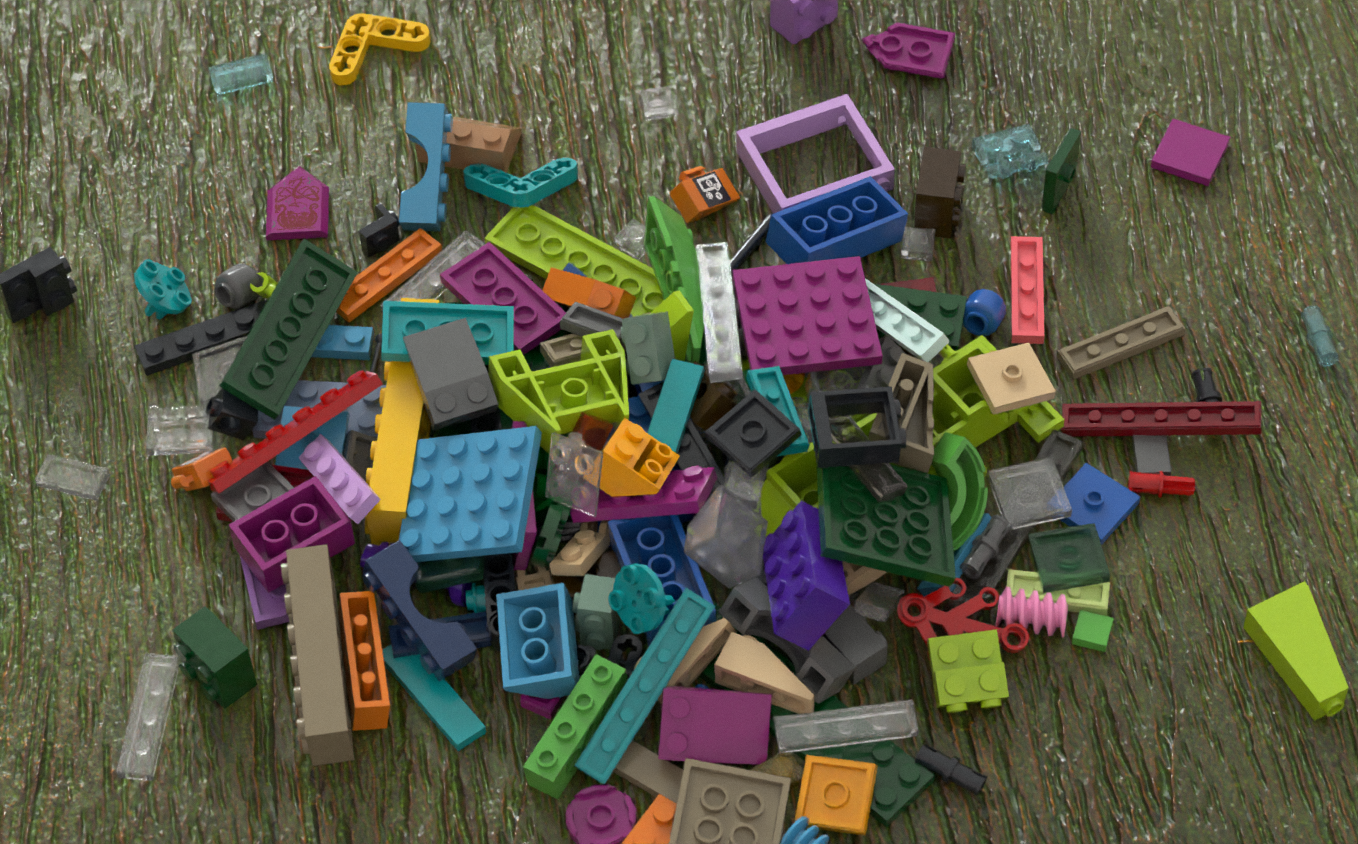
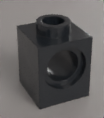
(231, 415)

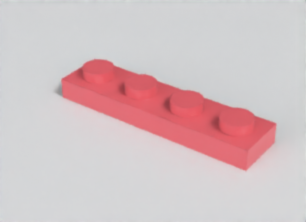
(1027, 290)

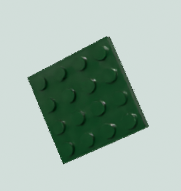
(895, 536)

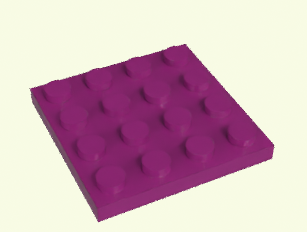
(807, 316)

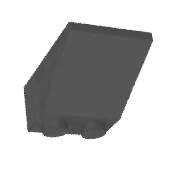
(450, 374)

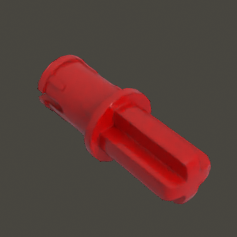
(1159, 484)

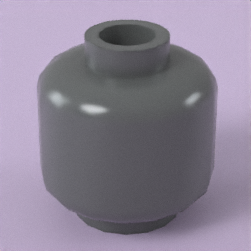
(234, 288)

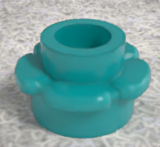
(476, 598)

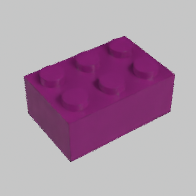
(291, 521)

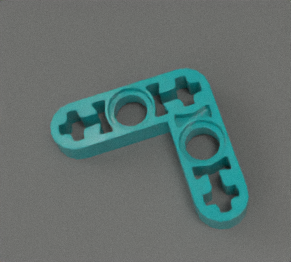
(521, 191)

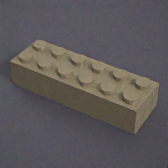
(317, 655)

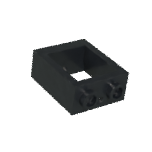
(855, 402)

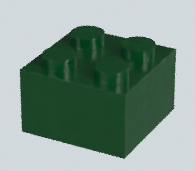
(214, 658)

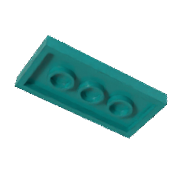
(490, 326)

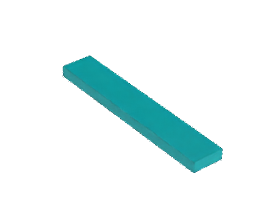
(644, 686)

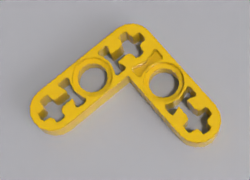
(370, 34)

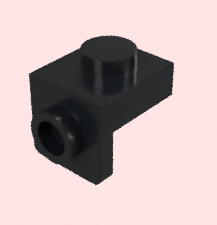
(381, 233)

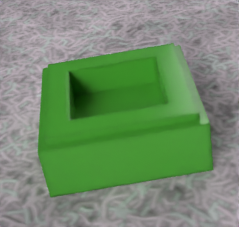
(1092, 631)

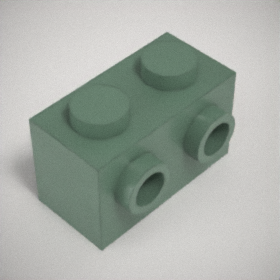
(647, 346)
(594, 617)

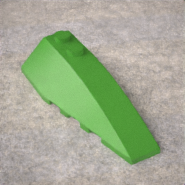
(675, 264)

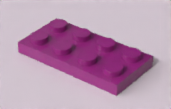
(492, 279)
(680, 494)

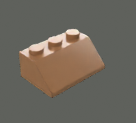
(478, 144)

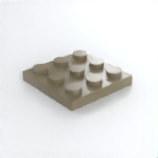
(728, 805)

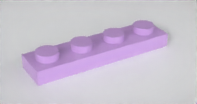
(339, 478)

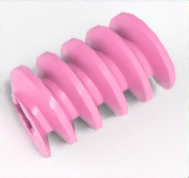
(1033, 611)

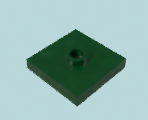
(1061, 170)

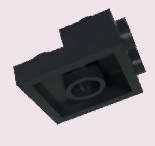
(37, 285)

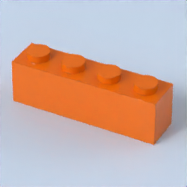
(363, 661)

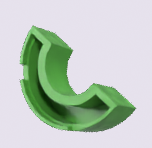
(963, 467)

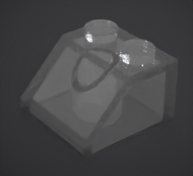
(727, 538)

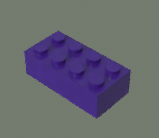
(802, 585)

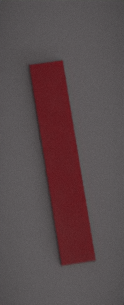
(1162, 418)

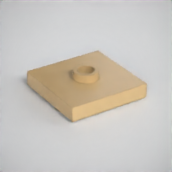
(1011, 378)

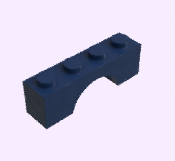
(441, 645)

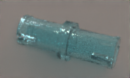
(1319, 336)

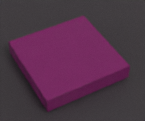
(1190, 152)

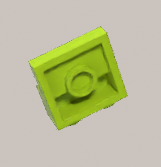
(967, 670)

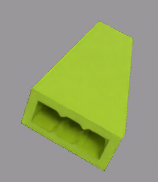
(1299, 649)

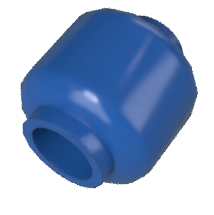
(983, 312)

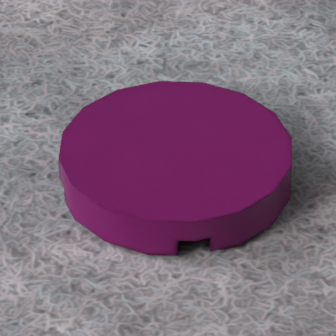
(600, 816)

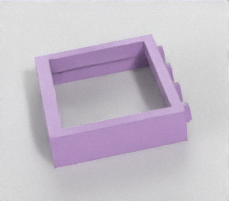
(801, 125)

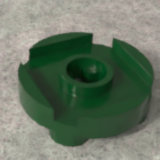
(550, 534)

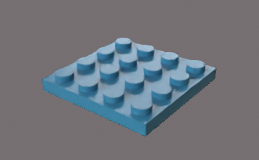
(470, 494)

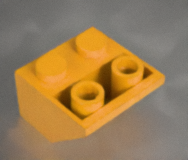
(634, 462)

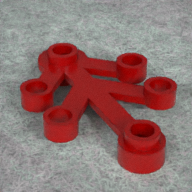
(956, 620)

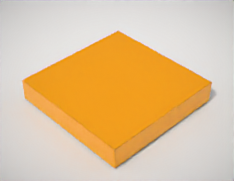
(836, 794)

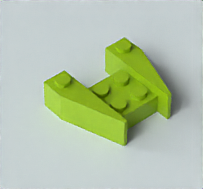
(559, 394)

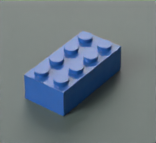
(838, 224)
(660, 546)

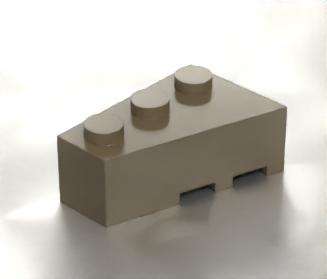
(914, 388)

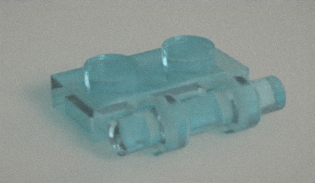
(1009, 145)

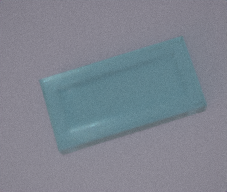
(240, 74)

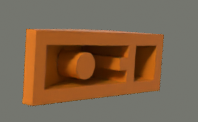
(569, 288)

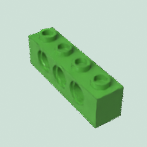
(562, 744)

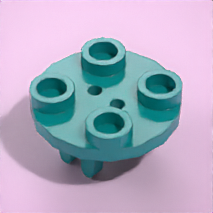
(162, 288)
(639, 598)

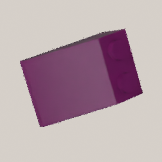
(714, 725)

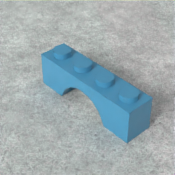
(422, 204)

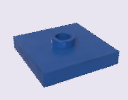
(1098, 501)

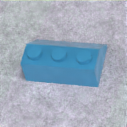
(538, 641)

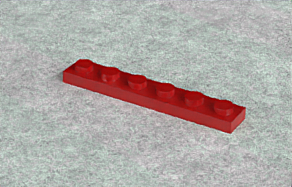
(282, 437)

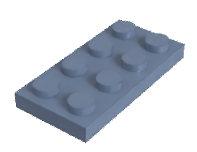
(308, 394)

